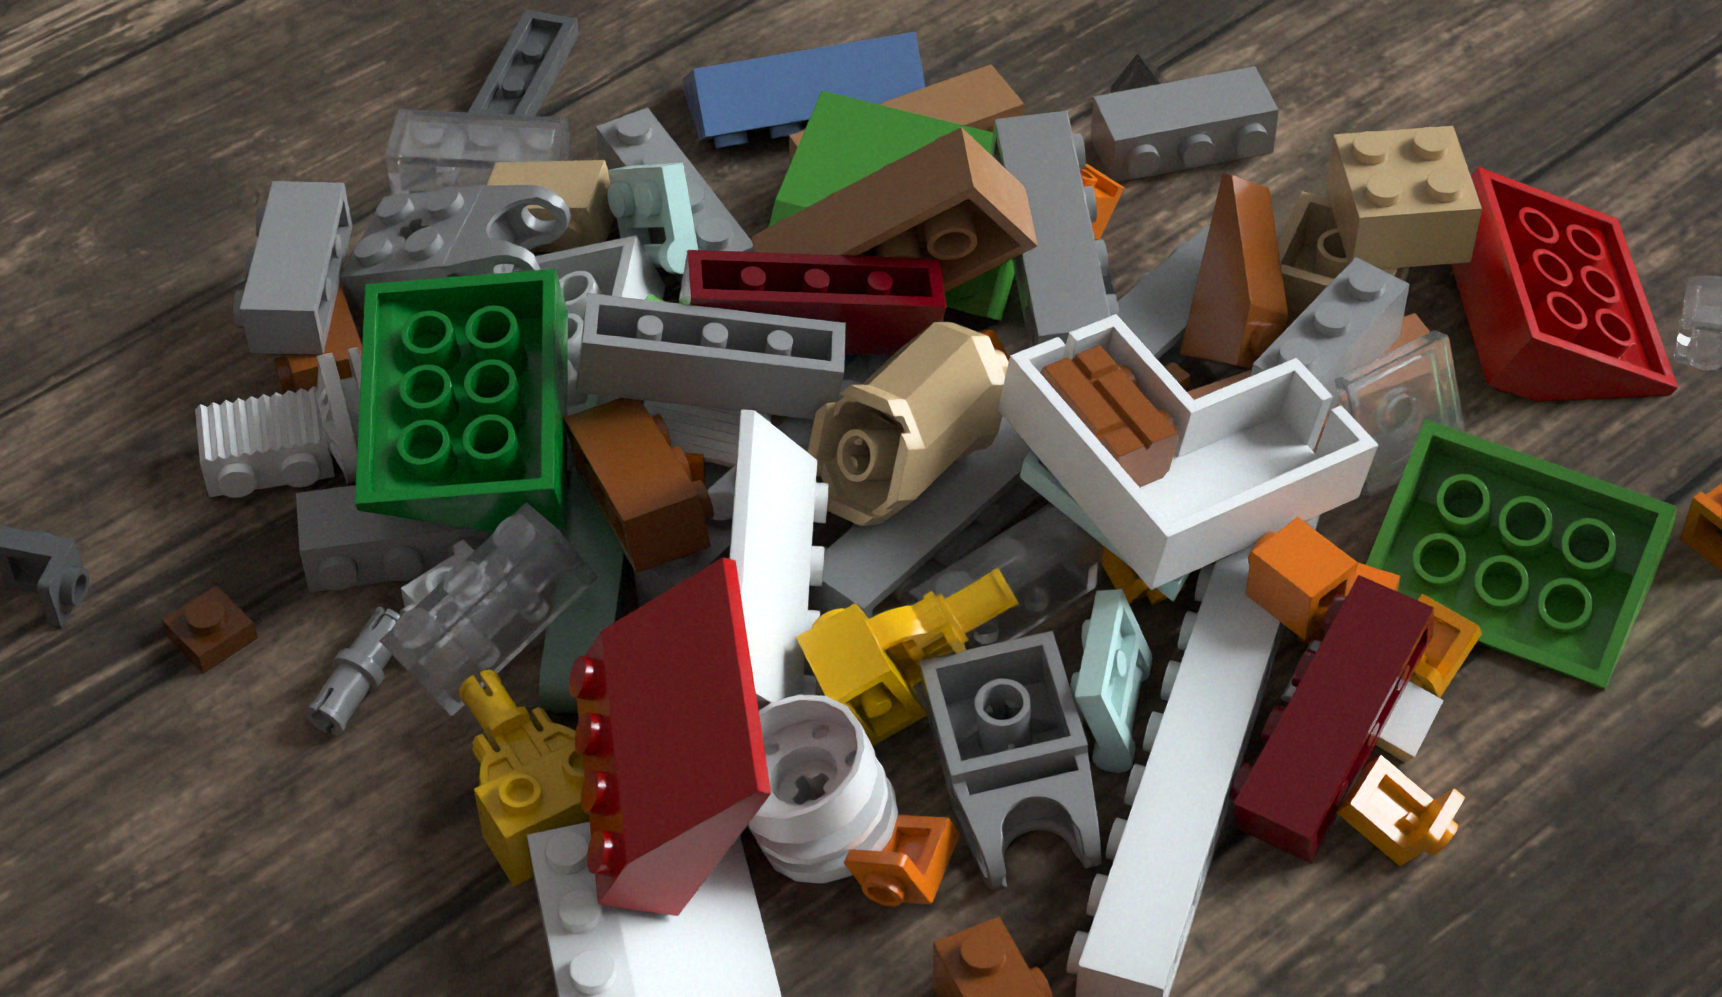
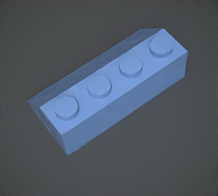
(784, 88)

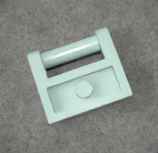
(653, 198)
(1111, 678)

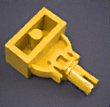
(877, 659)
(525, 776)

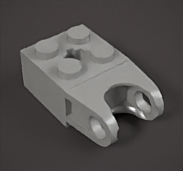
(453, 235)
(1011, 749)

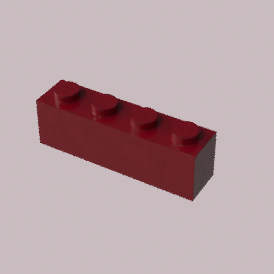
(876, 297)
(1332, 717)

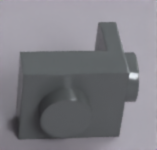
(45, 566)

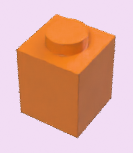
(1298, 576)

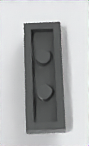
(527, 65)

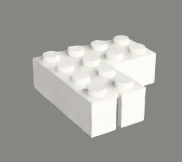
(1237, 464)

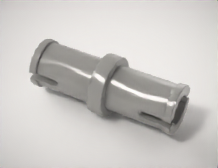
(355, 674)

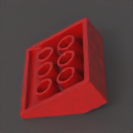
(1557, 300)
(669, 742)

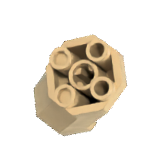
(908, 422)

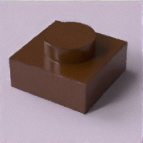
(209, 628)

